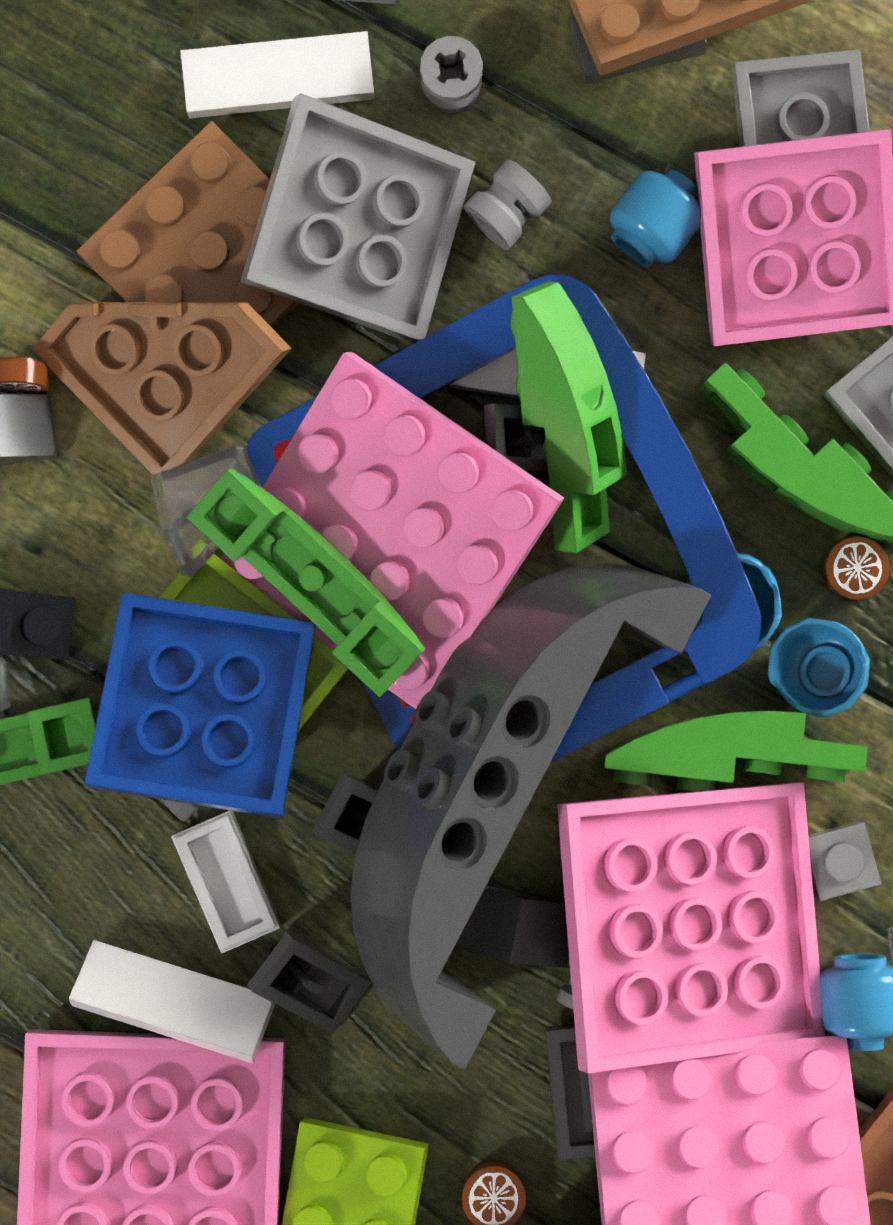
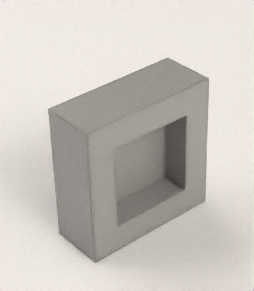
(842, 861)

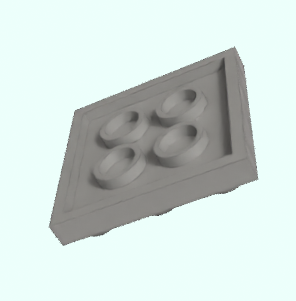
(357, 220)

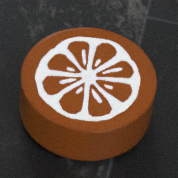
(23, 376)
(855, 568)
(493, 1194)

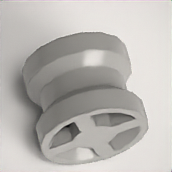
(447, 87)

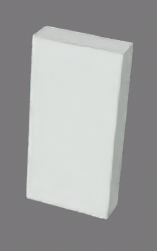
(226, 881)

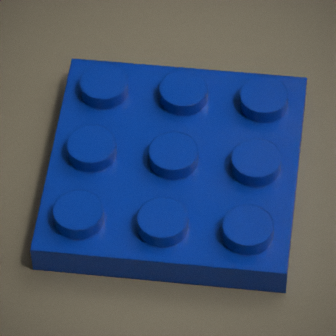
(201, 705)

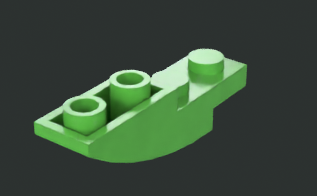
(569, 395)
(772, 451)
(707, 746)

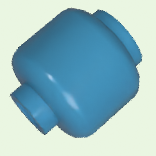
(656, 217)
(858, 1000)

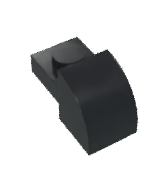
(35, 624)

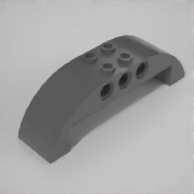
(473, 771)

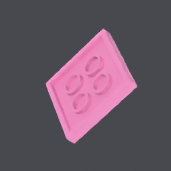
(797, 236)

